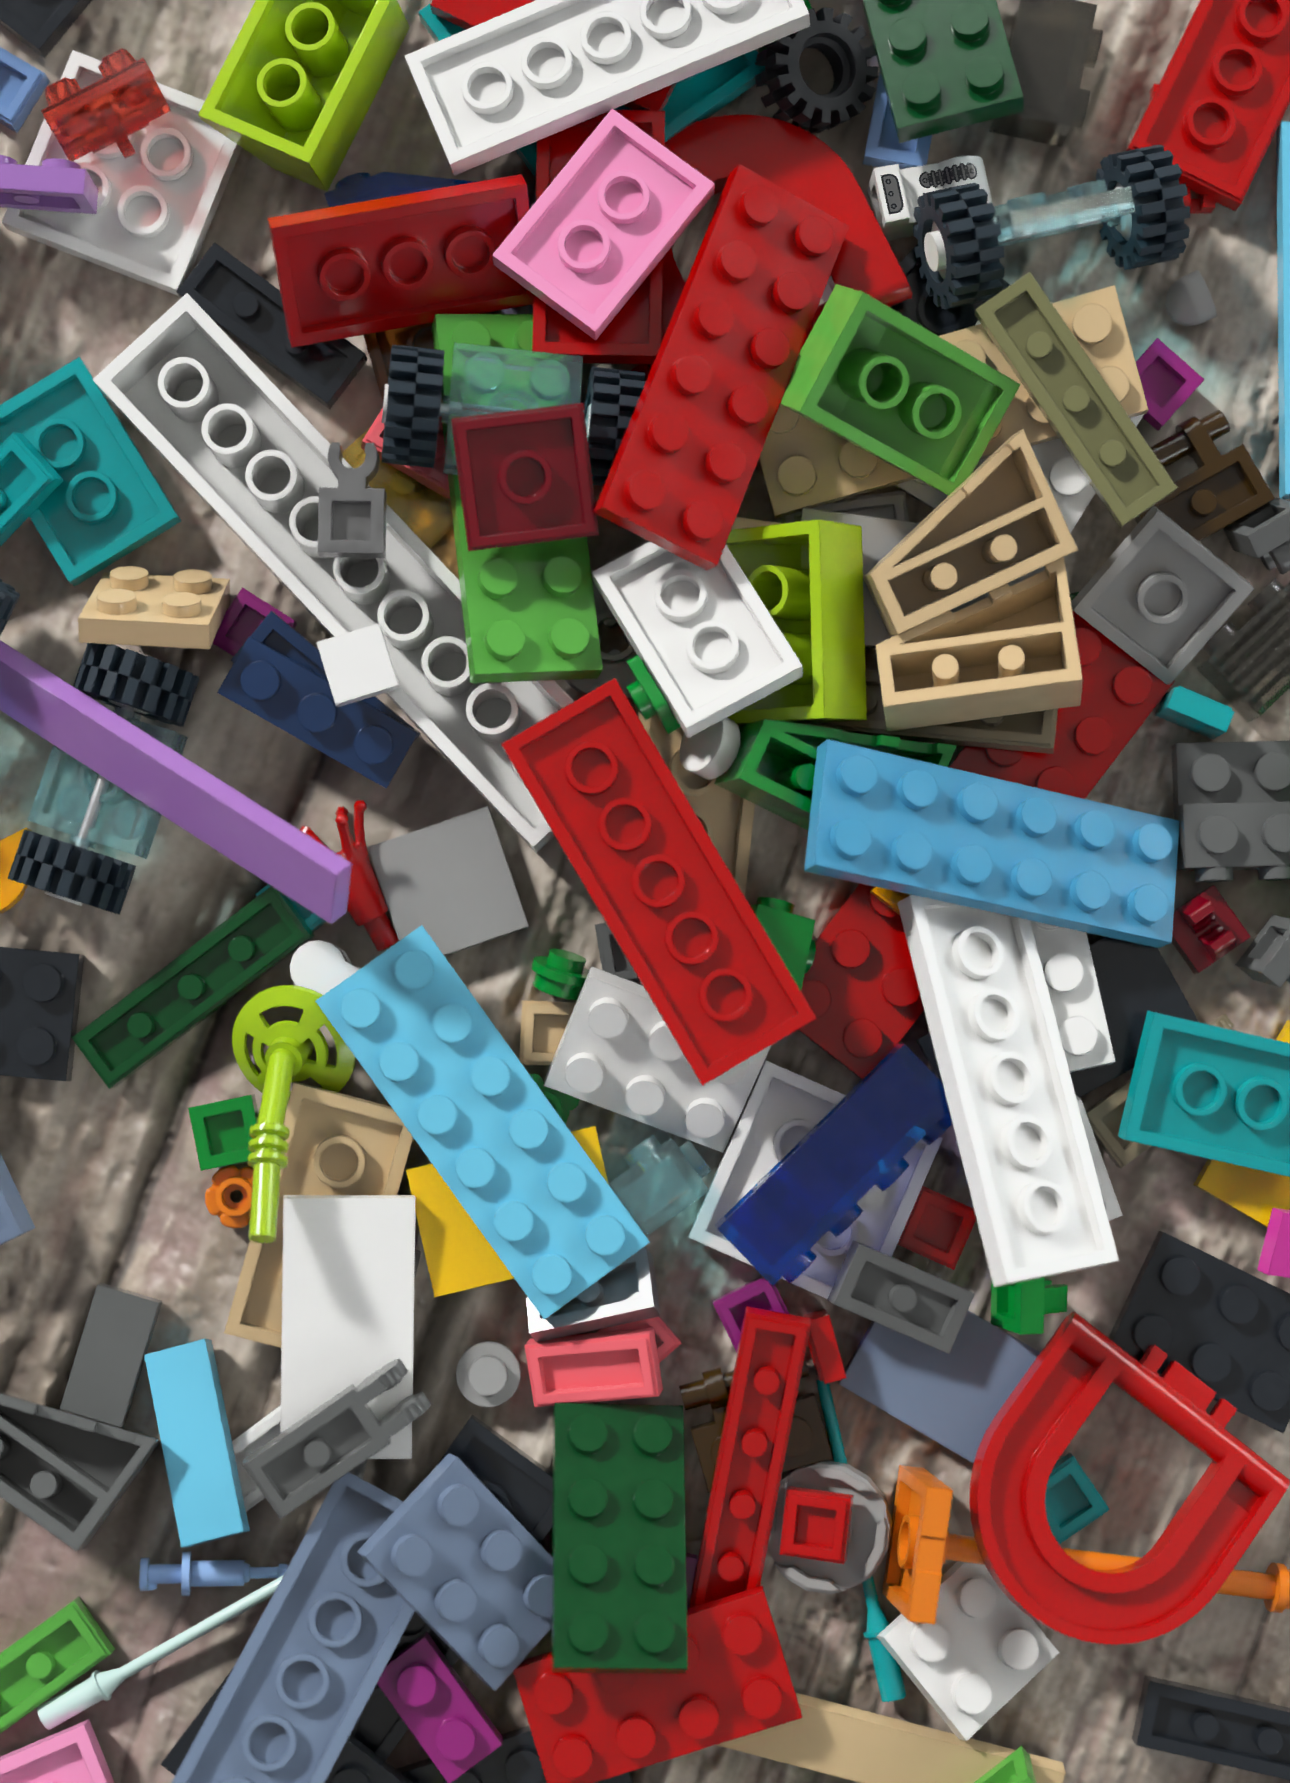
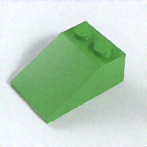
(897, 390)

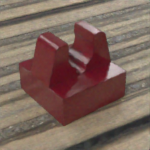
(1206, 929)

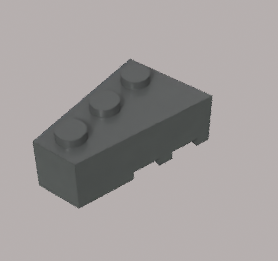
(66, 1467)

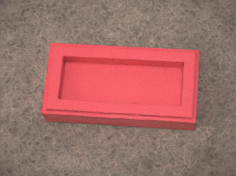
(594, 1367)

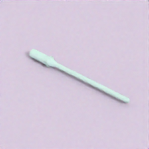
(103, 1684)

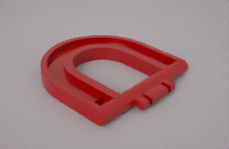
(809, 171)
(1194, 1549)

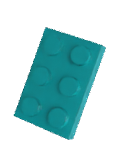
(108, 491)
(1210, 1094)

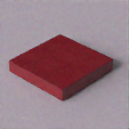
(525, 476)

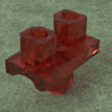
(105, 110)

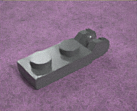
(331, 1441)

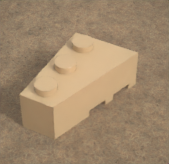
(974, 541)
(987, 659)

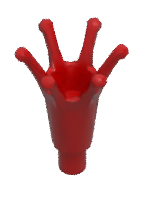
(365, 897)

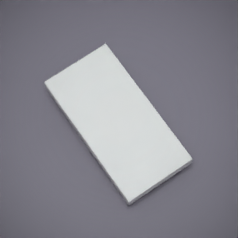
(347, 1302)

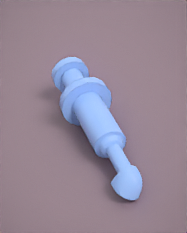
(203, 1573)

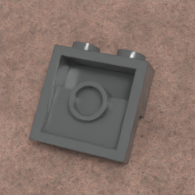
(1232, 808)

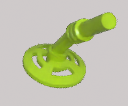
(284, 1062)

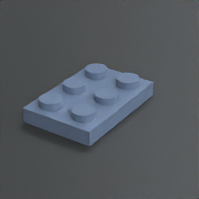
(467, 1570)

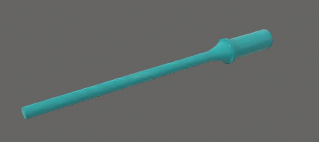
(886, 1668)

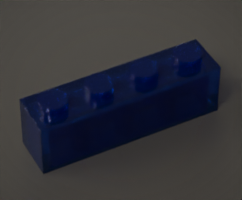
(836, 1165)

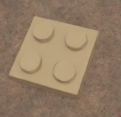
(155, 609)

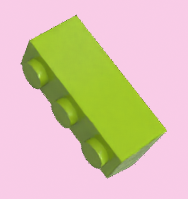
(304, 81)
(814, 592)

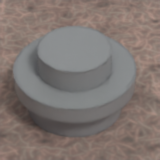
(488, 1374)

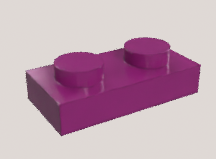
(438, 1708)

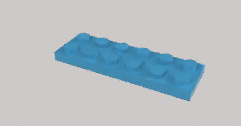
(992, 844)

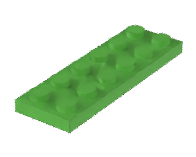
(525, 604)

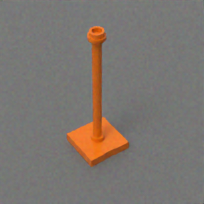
(923, 1545)

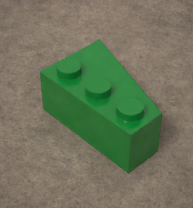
(780, 758)

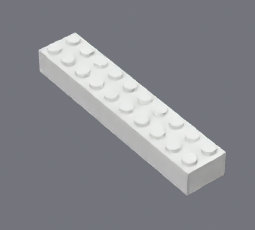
(262, 476)

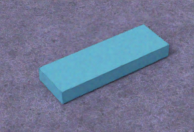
(196, 1443)

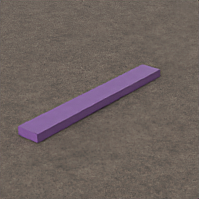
(174, 786)

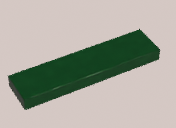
(193, 986)

